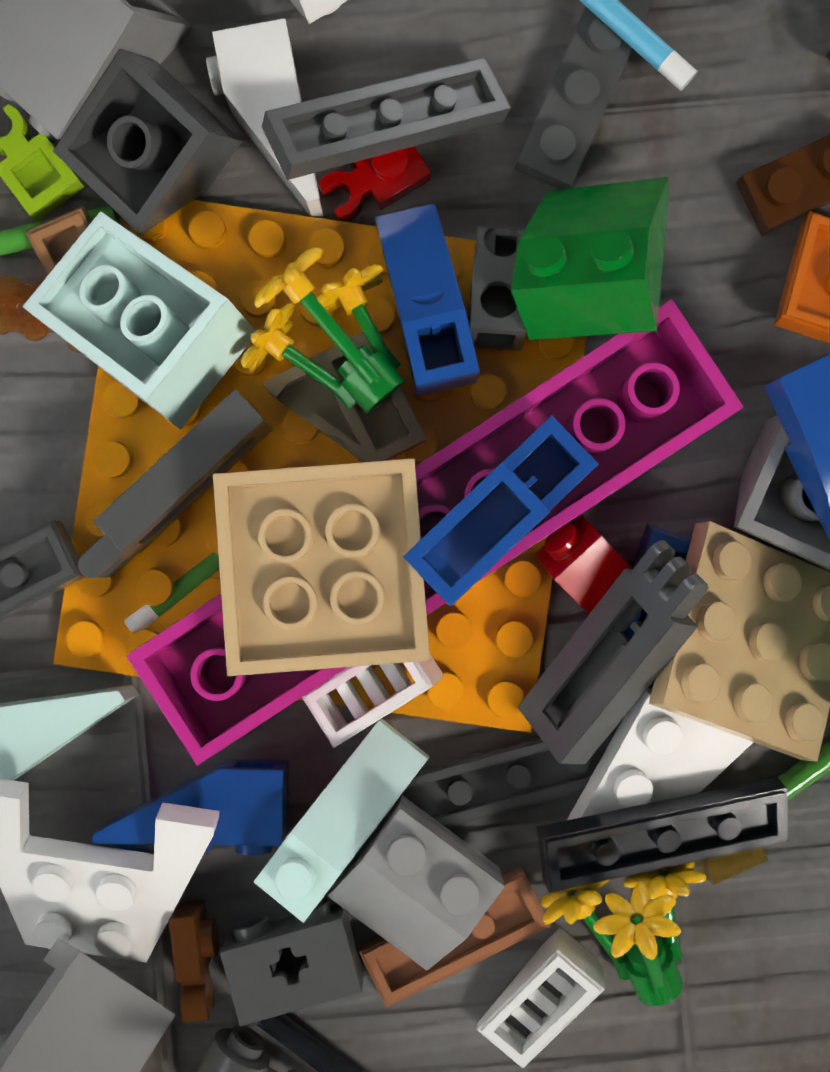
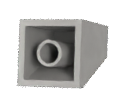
(62, 47)

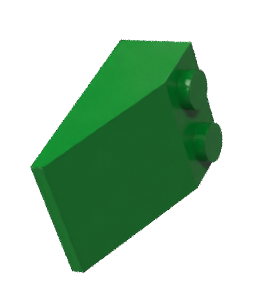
(593, 260)

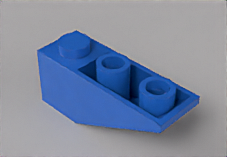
(427, 300)
(247, 794)

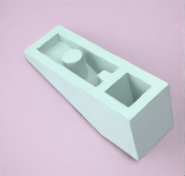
(43, 725)
(341, 820)

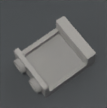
(84, 1021)

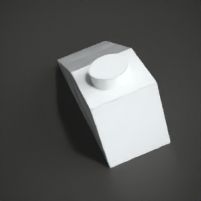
(257, 75)

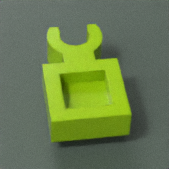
(33, 170)

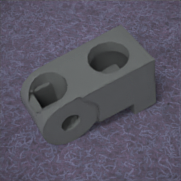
(492, 310)

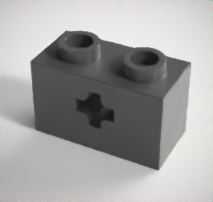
(271, 985)

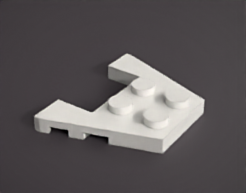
(94, 894)

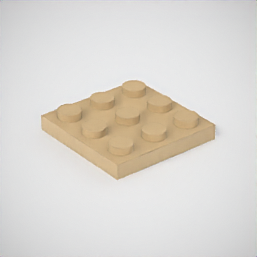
(320, 567)
(758, 647)

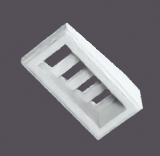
(330, 719)
(569, 970)

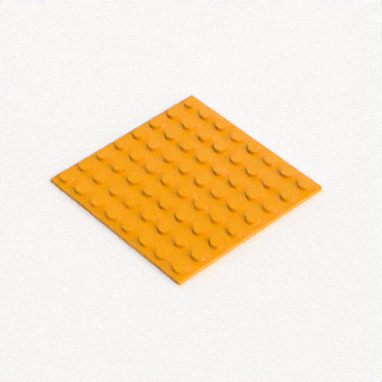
(482, 643)

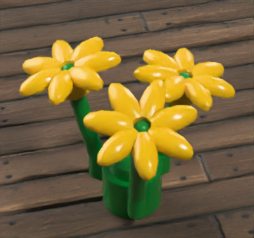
(367, 375)
(649, 961)

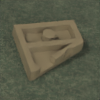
(369, 436)

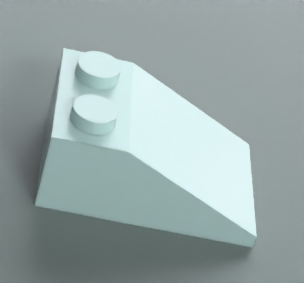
(141, 318)

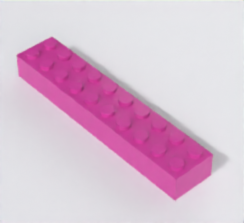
(621, 402)

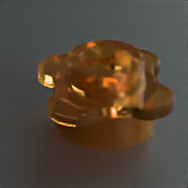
(11, 295)

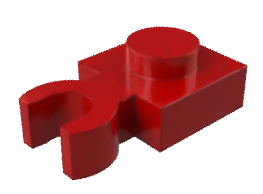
(380, 177)

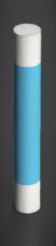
(643, 41)

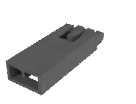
(173, 484)
(602, 670)

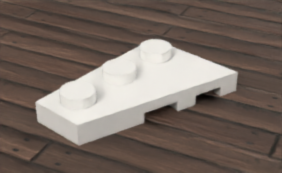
(655, 760)

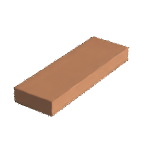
(509, 920)

